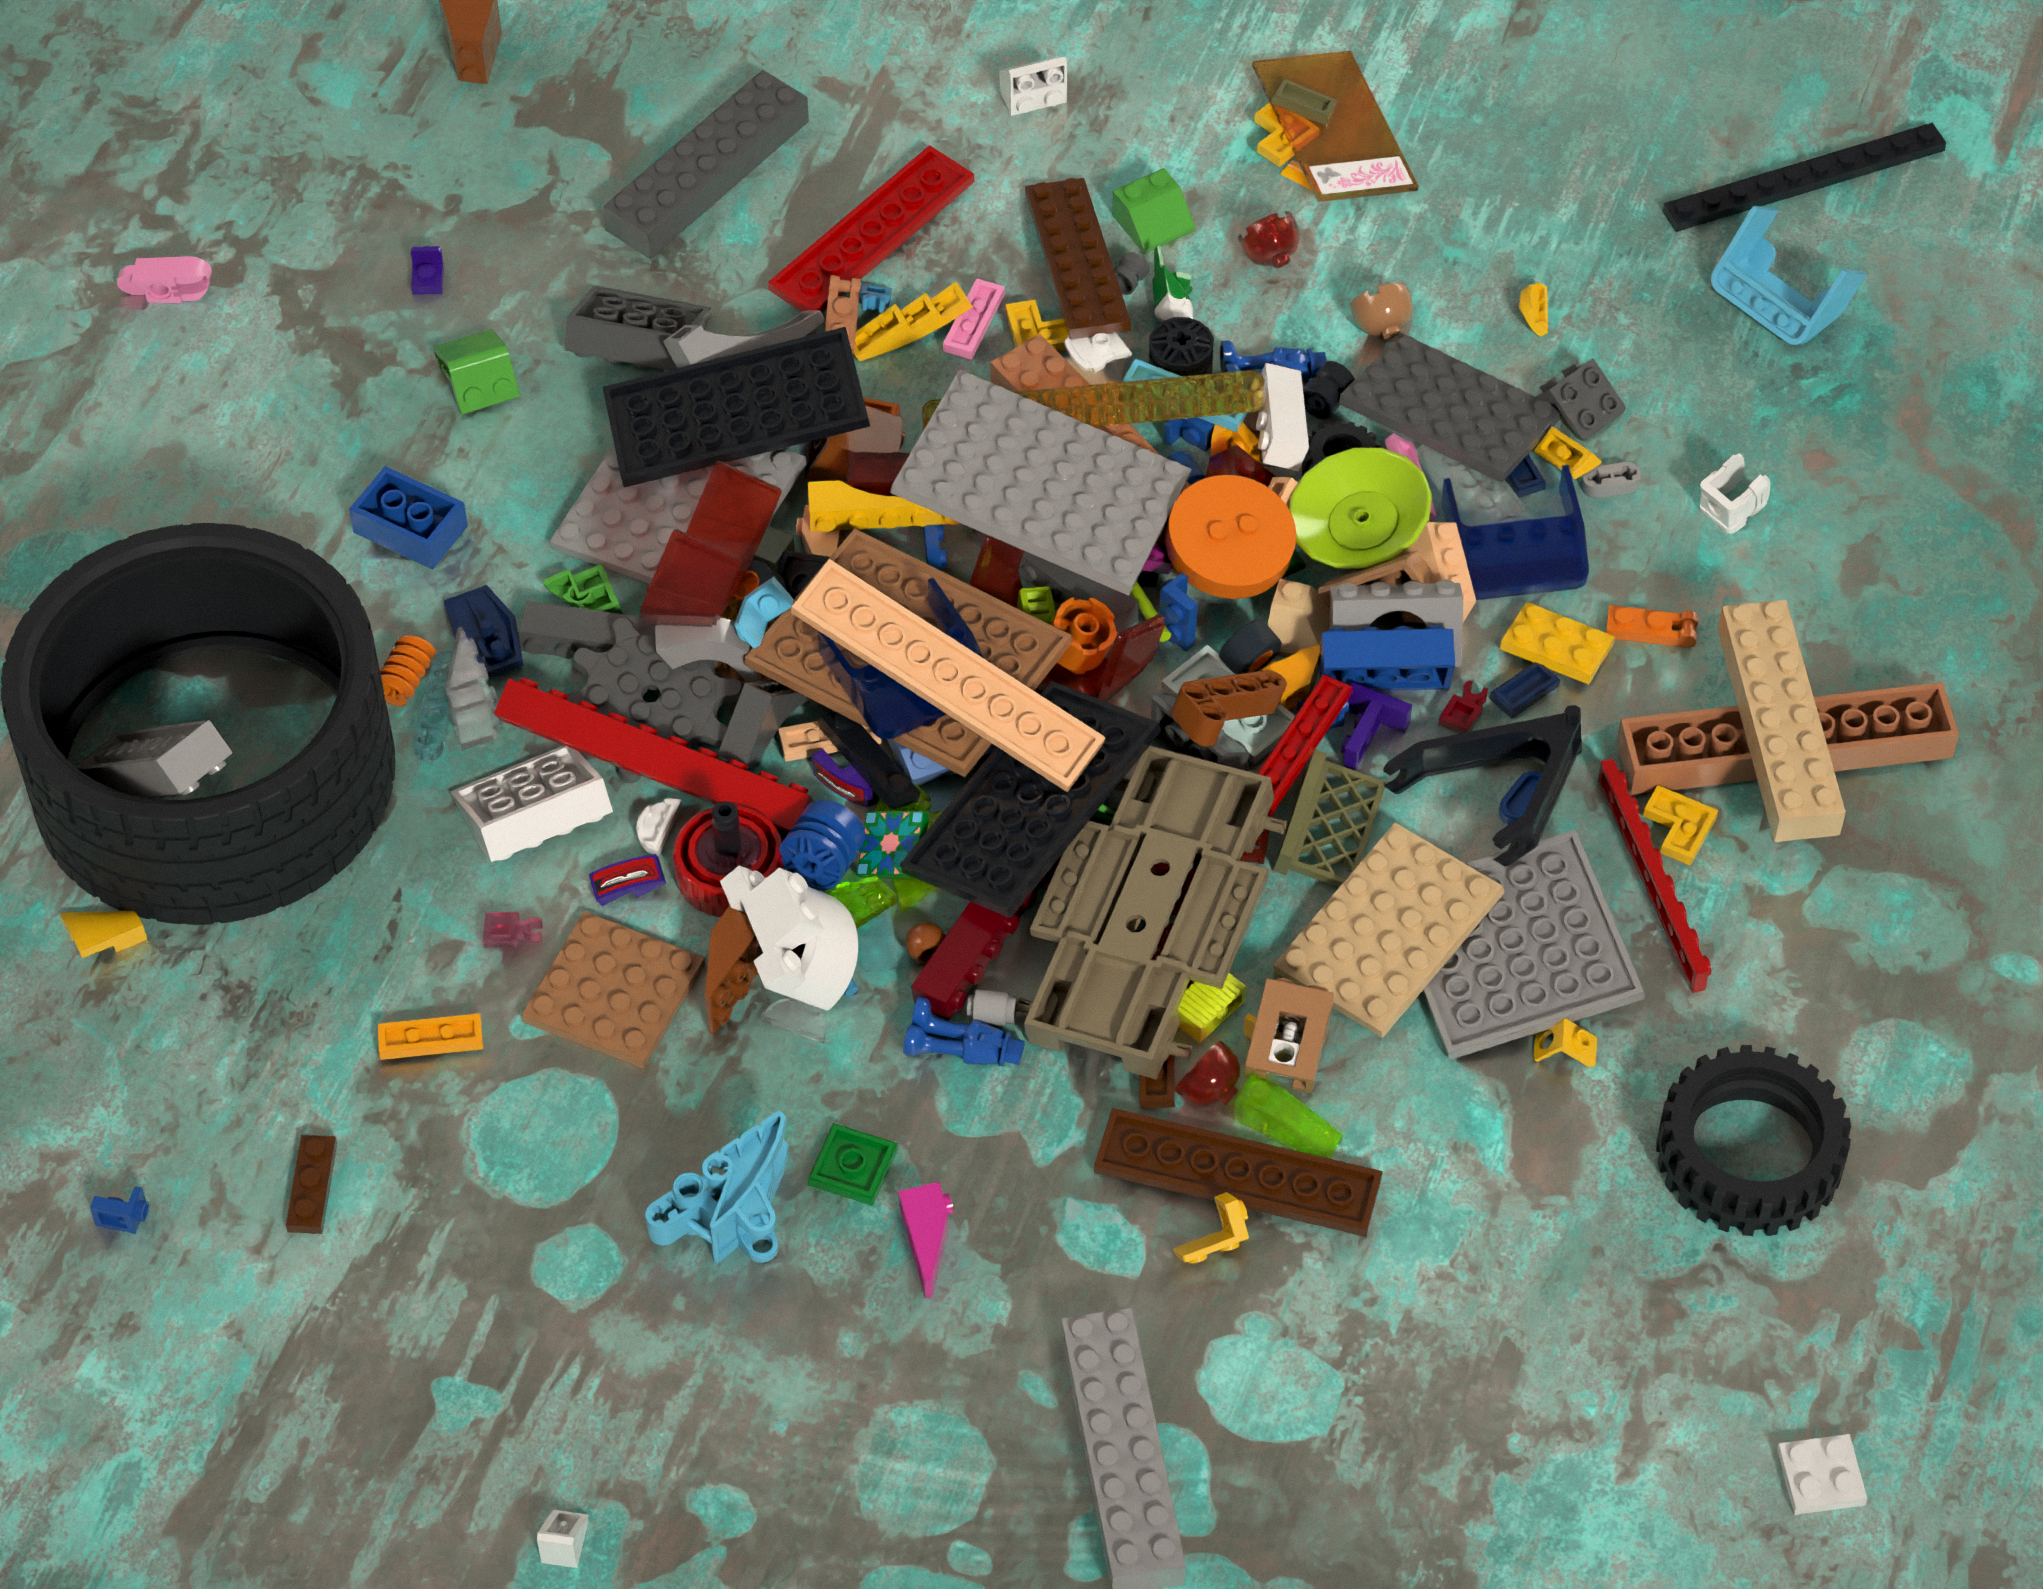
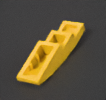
(919, 318)

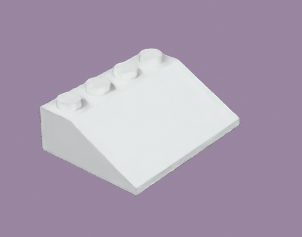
(532, 802)

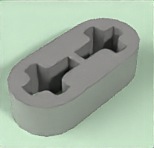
(1611, 480)

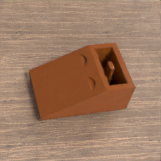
(729, 966)

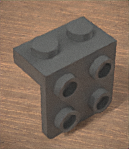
(1583, 398)

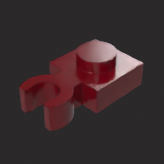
(1465, 711)

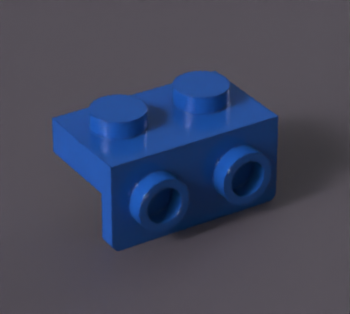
(1179, 611)

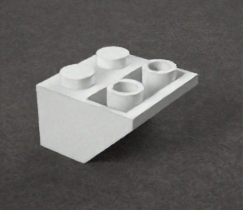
(1034, 85)

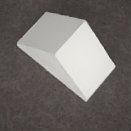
(562, 1538)

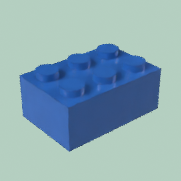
(408, 517)

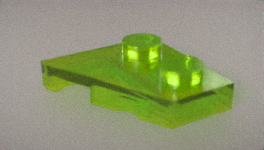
(865, 898)

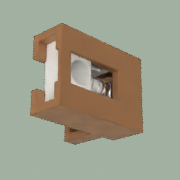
(1295, 1013)

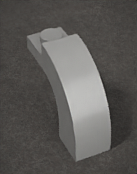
(691, 643)

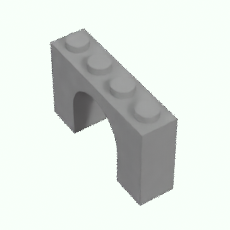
(1435, 603)

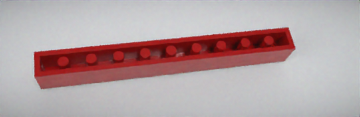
(648, 755)

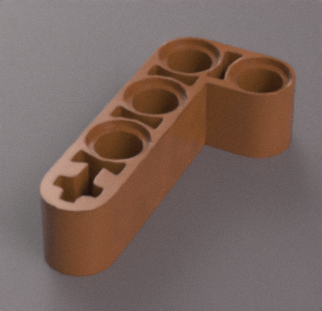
(1207, 703)

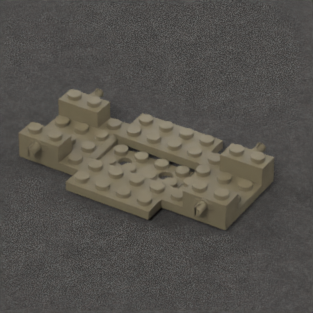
(1109, 988)

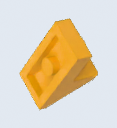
(1244, 438)

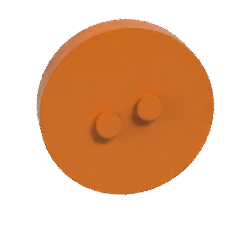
(1230, 536)

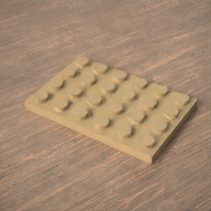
(1389, 928)

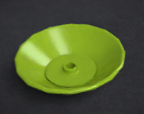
(1358, 487)

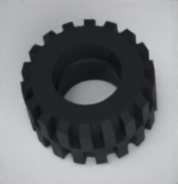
(1336, 439)

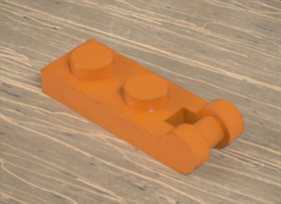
(1652, 626)

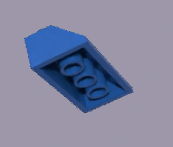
(1390, 658)

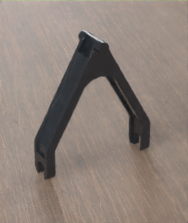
(1546, 740)

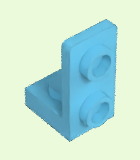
(759, 609)

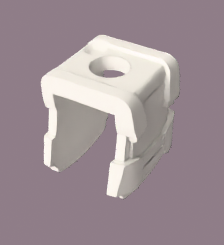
(1099, 358)
(1732, 514)

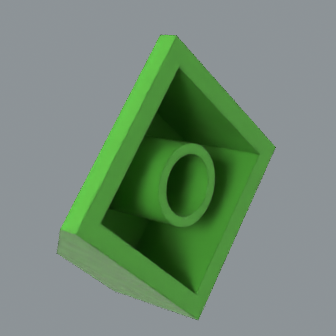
(1152, 210)

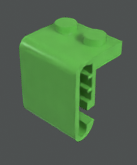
(478, 370)

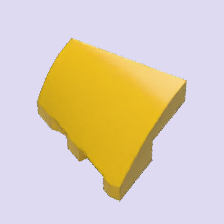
(103, 929)

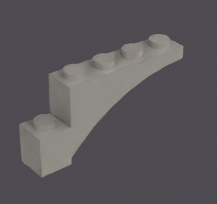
(695, 345)

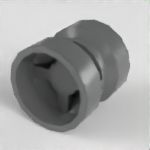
(1130, 271)

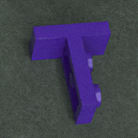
(1371, 711)

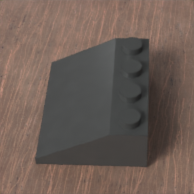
(629, 327)

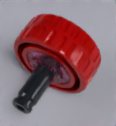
(717, 844)

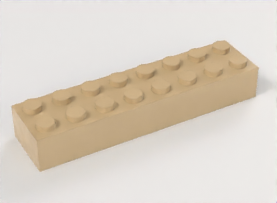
(1781, 721)

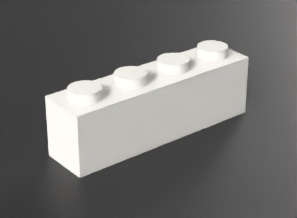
(1282, 418)

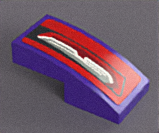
(844, 782)
(631, 875)

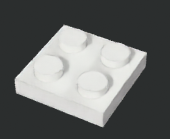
(1822, 1474)

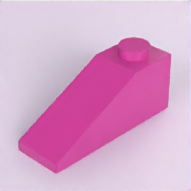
(926, 1225)

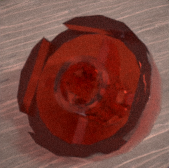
(1271, 240)
(1211, 1078)

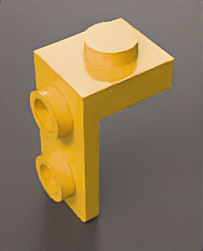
(1232, 1215)

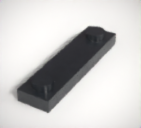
(869, 760)

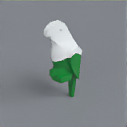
(1170, 291)

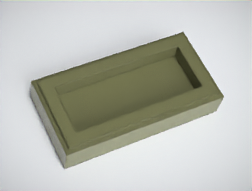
(1304, 101)

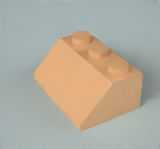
(1443, 553)

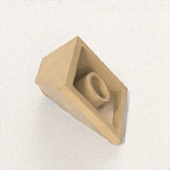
(1297, 616)

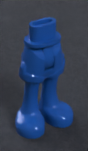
(1290, 358)
(979, 1042)

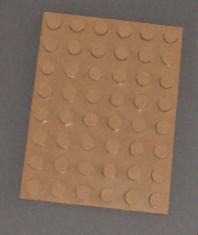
(1006, 636)

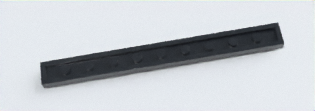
(1804, 177)

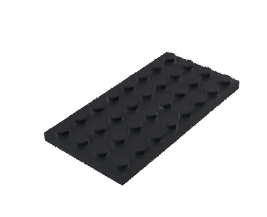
(735, 407)
(1014, 822)

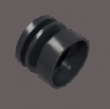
(1182, 347)

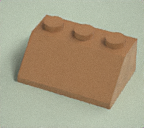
(1395, 571)

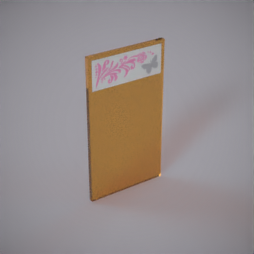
(1355, 148)

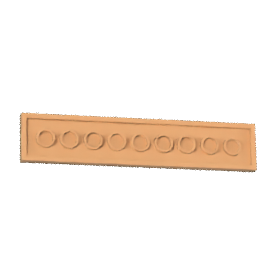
(948, 675)

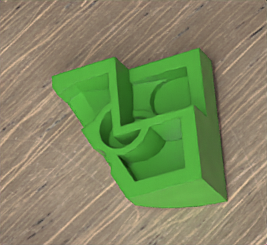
(585, 590)

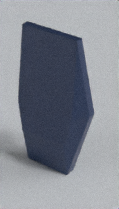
(491, 627)

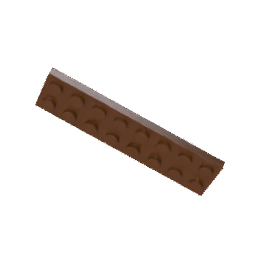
(1077, 258)
(1257, 1173)

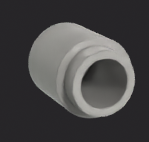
(992, 1007)

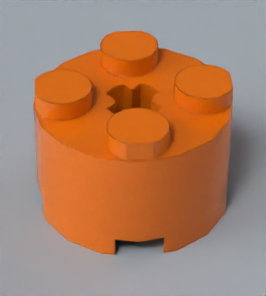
(1091, 633)

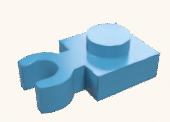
(874, 297)

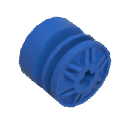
(823, 843)

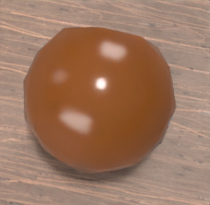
(923, 941)

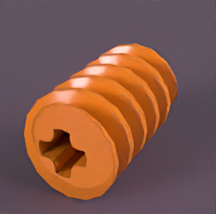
(405, 668)

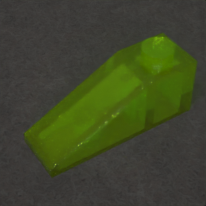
(1284, 1118)

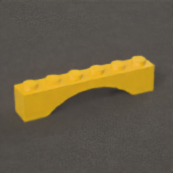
(842, 507)

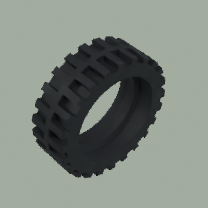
(1767, 1080)

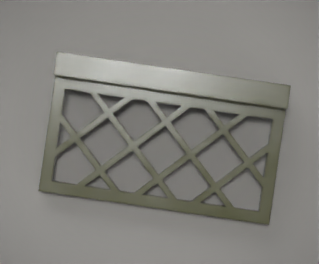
(1302, 820)

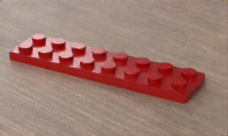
(872, 229)

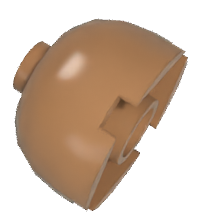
(1383, 312)

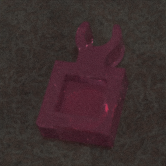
(505, 930)

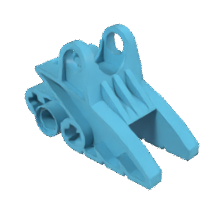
(746, 1190)

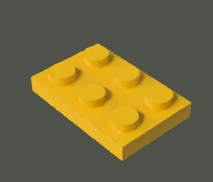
(1557, 642)

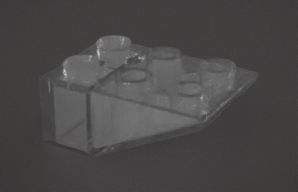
(469, 697)

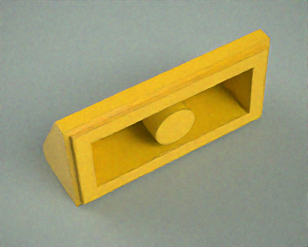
(1562, 450)

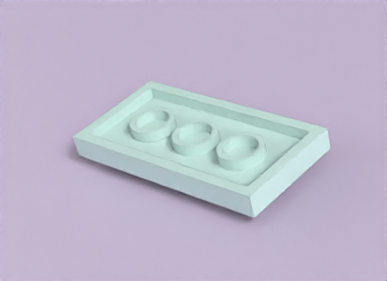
(1256, 733)

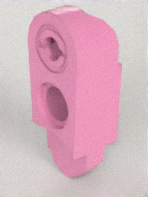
(166, 279)

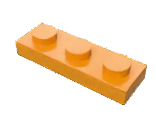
(430, 1036)

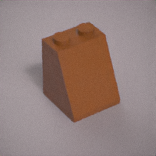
(472, 36)
(829, 456)

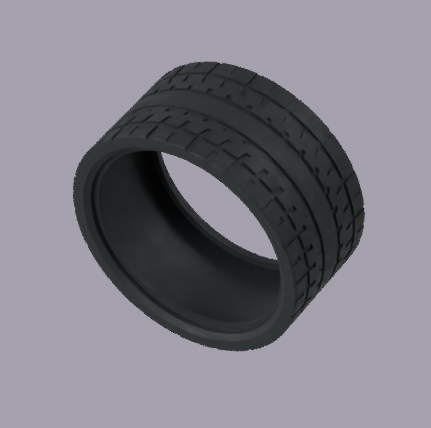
(174, 597)

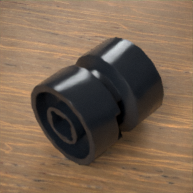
(1324, 389)

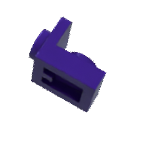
(427, 270)

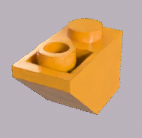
(1299, 672)

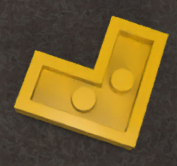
(1276, 145)
(1026, 324)
(1688, 822)

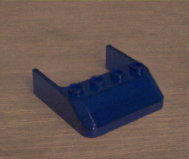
(1526, 553)
(881, 700)

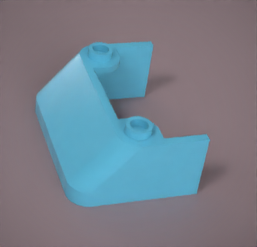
(1747, 283)

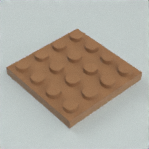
(613, 990)

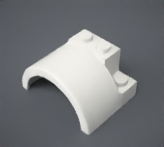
(792, 914)

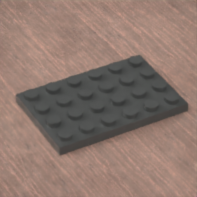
(1450, 407)

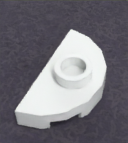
(656, 823)

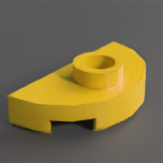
(1534, 307)

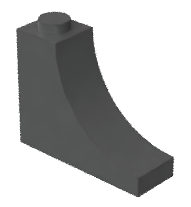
(756, 719)

